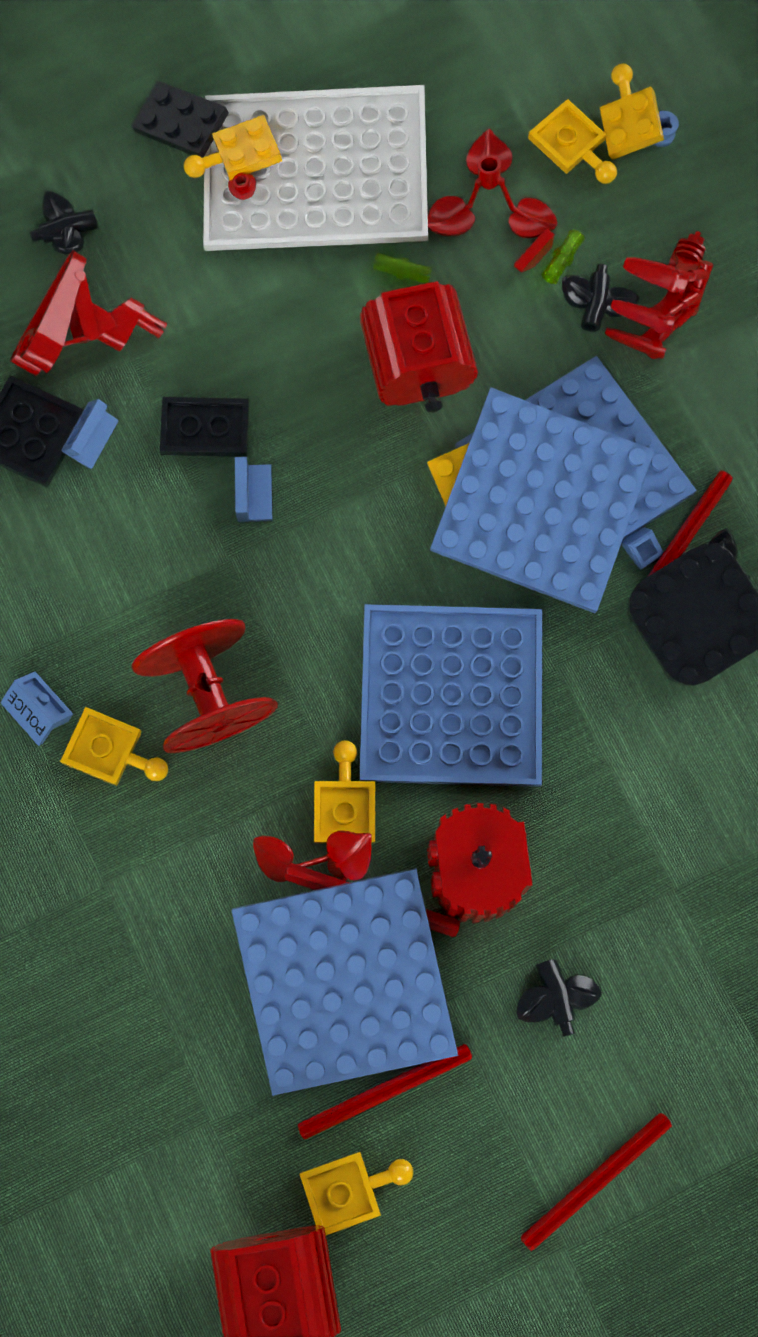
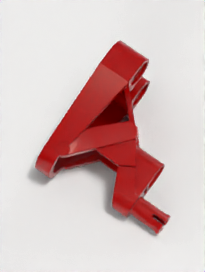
(70, 305)

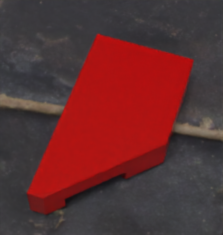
(535, 252)

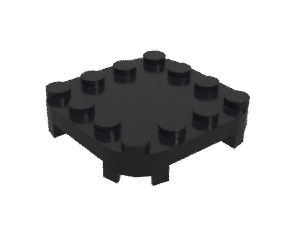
(697, 614)

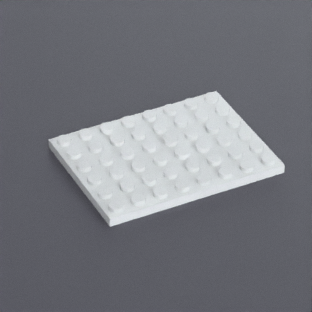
(345, 173)

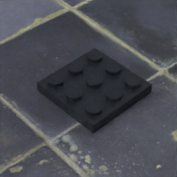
(34, 430)

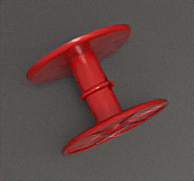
(192, 653)

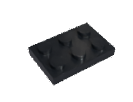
(179, 119)
(204, 426)

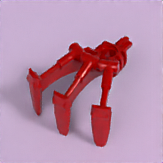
(685, 282)

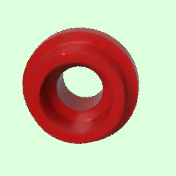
(242, 191)

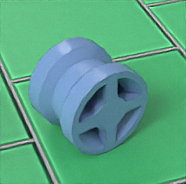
(670, 127)

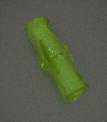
(563, 256)
(402, 268)

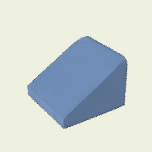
(642, 547)

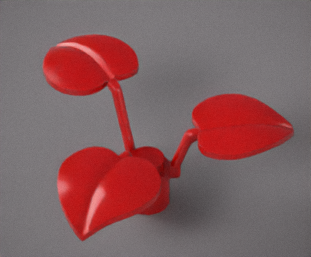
(488, 160)
(346, 857)

